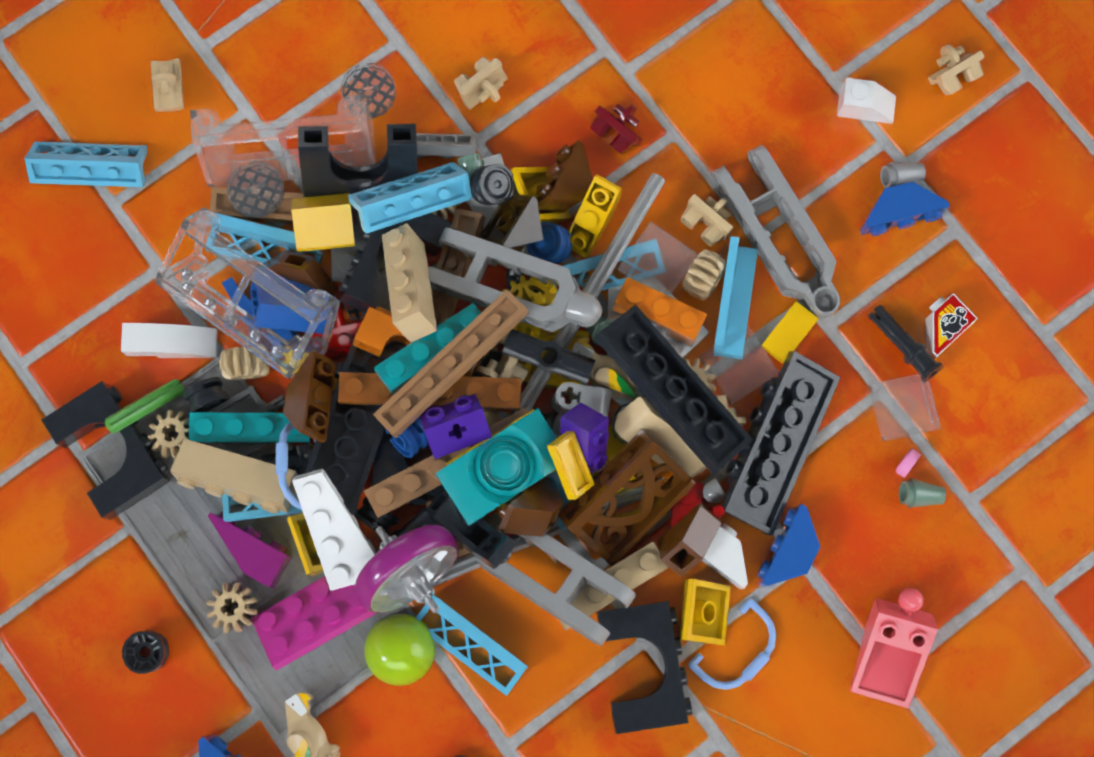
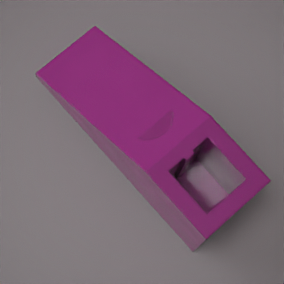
(255, 557)

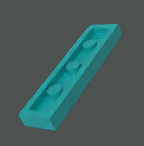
(411, 359)
(241, 428)

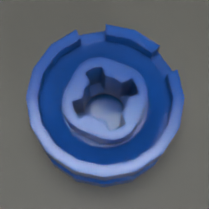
(554, 246)
(410, 440)

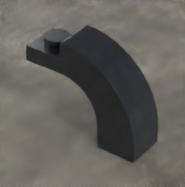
(478, 538)

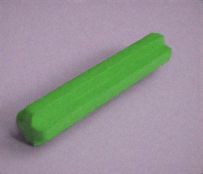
(144, 406)

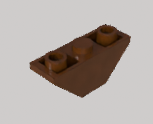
(566, 179)
(301, 269)
(310, 396)
(533, 510)

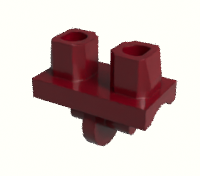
(606, 120)

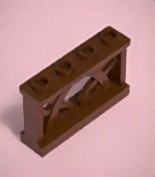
(632, 525)

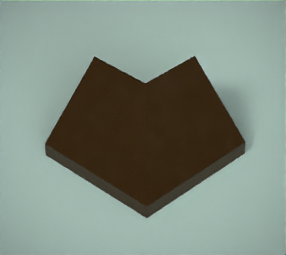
(515, 223)

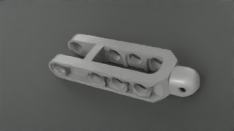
(819, 290)
(568, 305)
(561, 603)

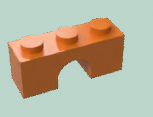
(674, 317)
(377, 331)

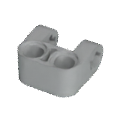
(592, 396)

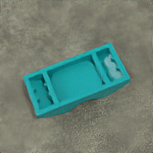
(499, 467)

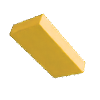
(789, 332)
(570, 465)

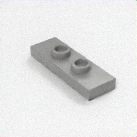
(445, 145)

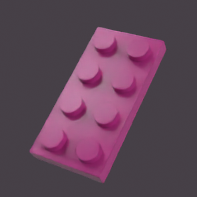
(307, 621)

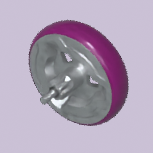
(406, 568)

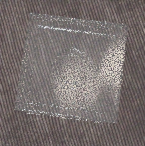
(657, 260)
(741, 377)
(904, 407)

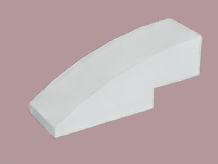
(168, 340)

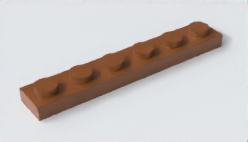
(490, 391)

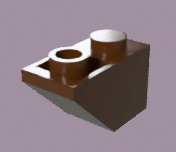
(688, 540)

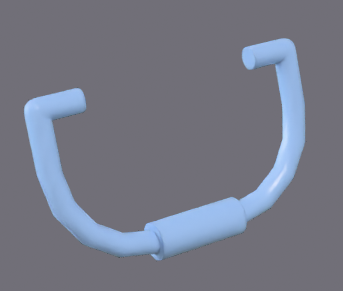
(282, 465)
(756, 664)

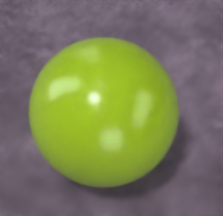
(399, 649)

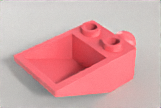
(894, 649)

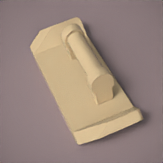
(643, 416)

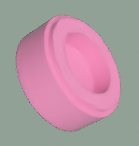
(907, 463)

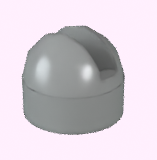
(713, 491)

